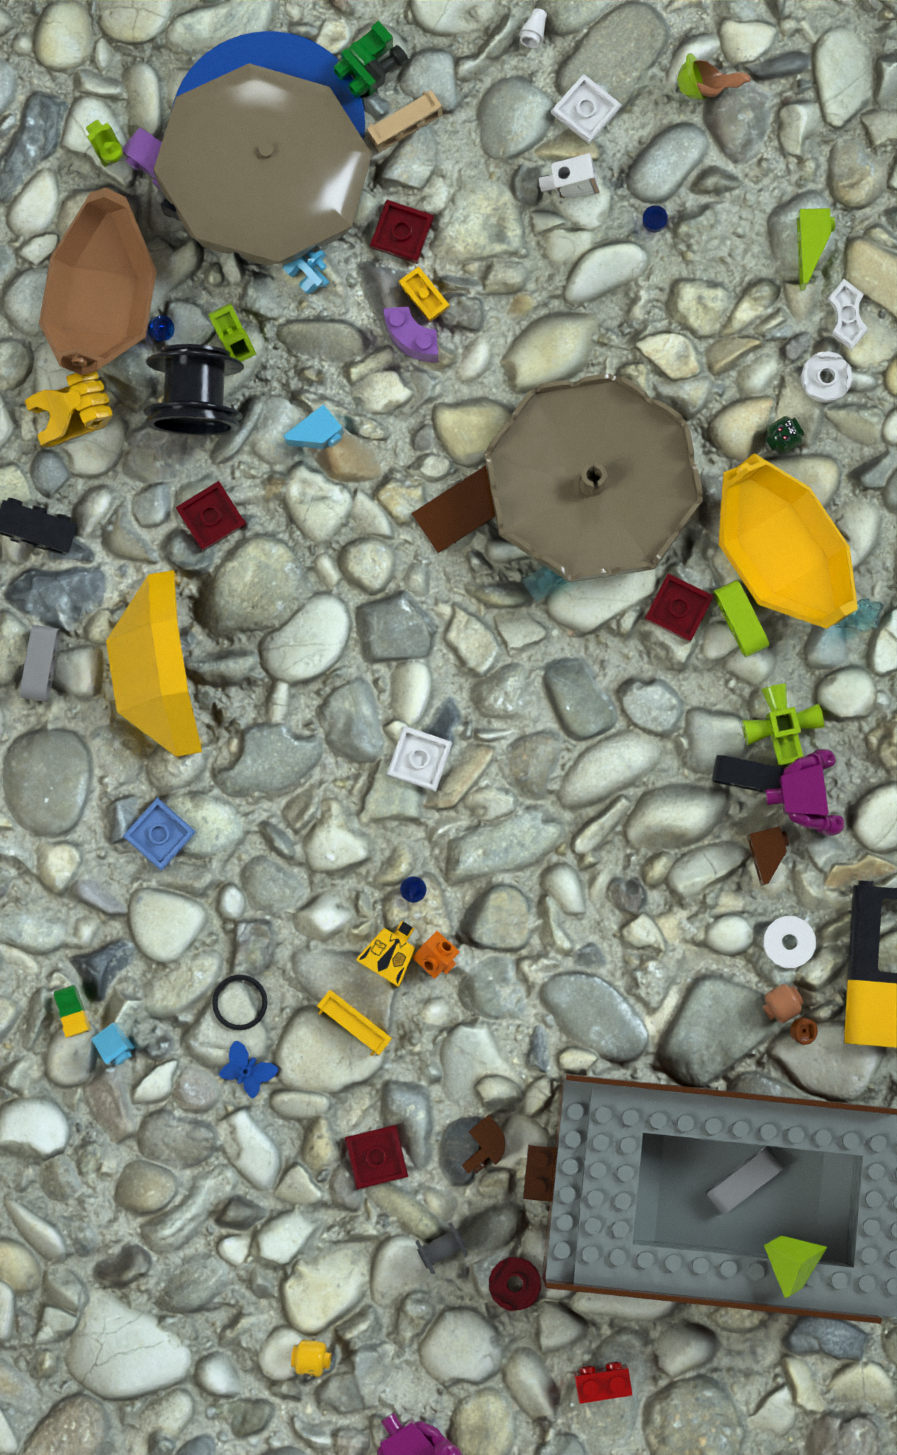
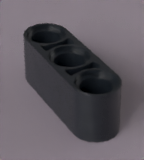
(746, 774)

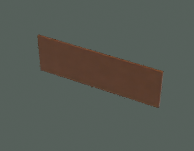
(457, 511)

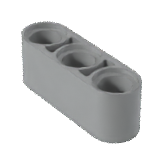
(40, 663)
(744, 1180)

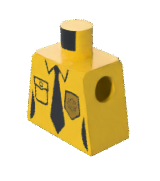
(389, 953)

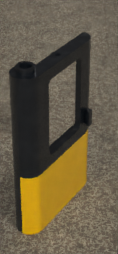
(870, 992)

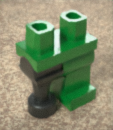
(363, 62)

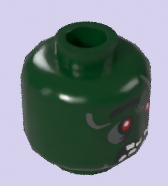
(784, 434)

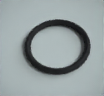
(215, 1002)

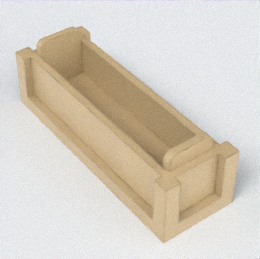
(405, 121)

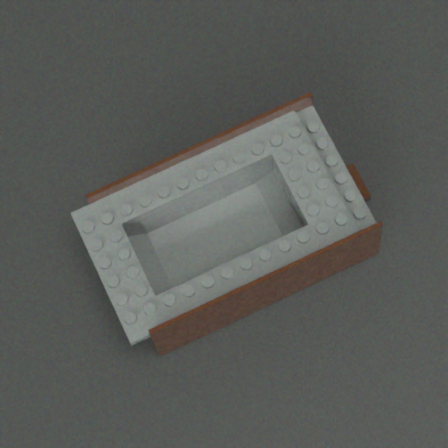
(636, 1211)

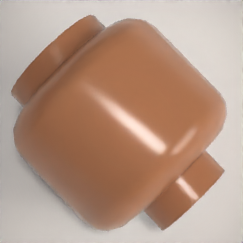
(783, 1003)

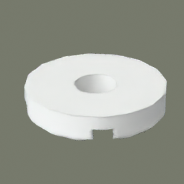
(816, 387)
(804, 942)

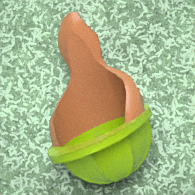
(702, 80)

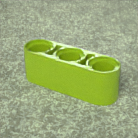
(741, 618)

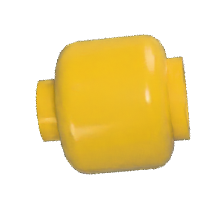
(310, 1358)

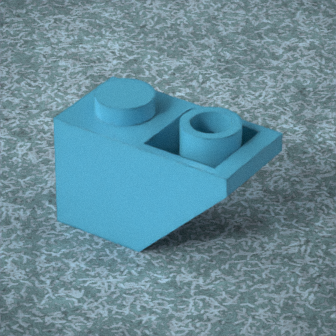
(113, 1045)

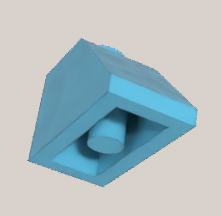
(316, 431)

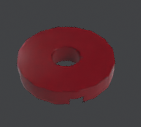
(511, 1299)

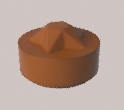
(803, 1031)

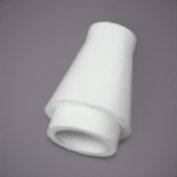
(533, 30)

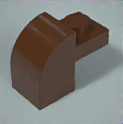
(492, 1145)

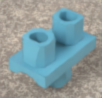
(314, 277)

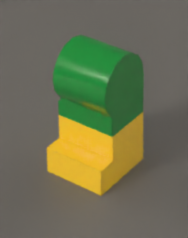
(71, 1011)

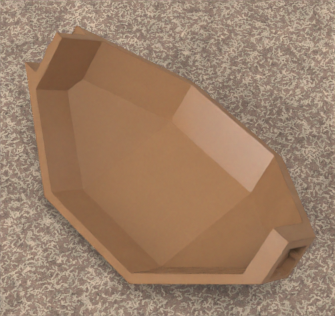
(98, 285)

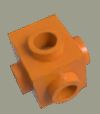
(436, 955)

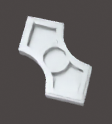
(849, 325)

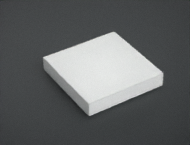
(586, 109)
(419, 758)

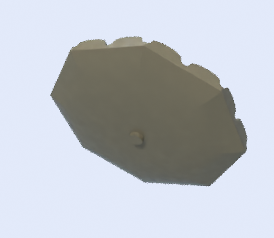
(262, 165)
(593, 477)

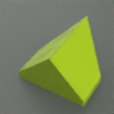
(793, 1261)

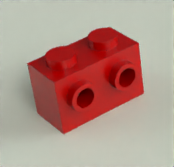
(603, 1383)

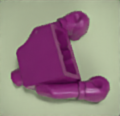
(804, 793)
(414, 1439)

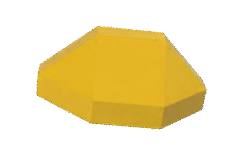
(785, 544)
(151, 669)

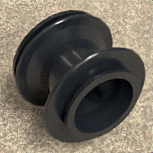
(193, 391)

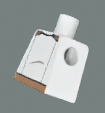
(572, 177)

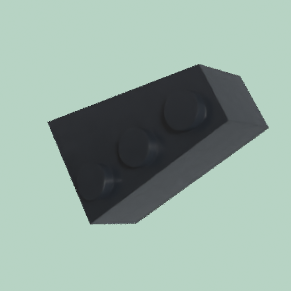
(36, 526)

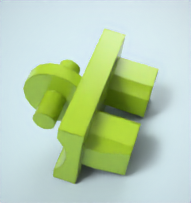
(104, 142)

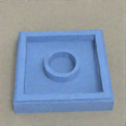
(159, 834)

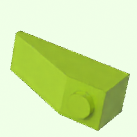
(813, 232)

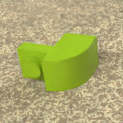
(231, 333)

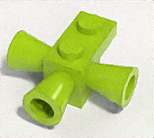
(782, 725)

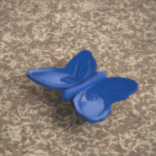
(245, 1071)

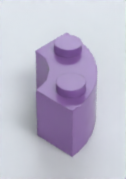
(143, 152)
(410, 336)

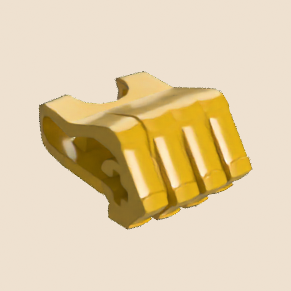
(72, 410)

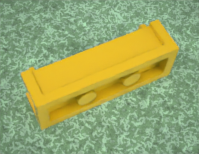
(354, 1022)

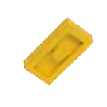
(424, 294)

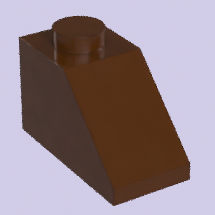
(767, 851)

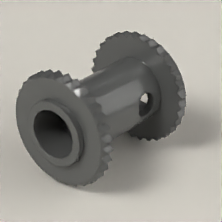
(441, 1248)

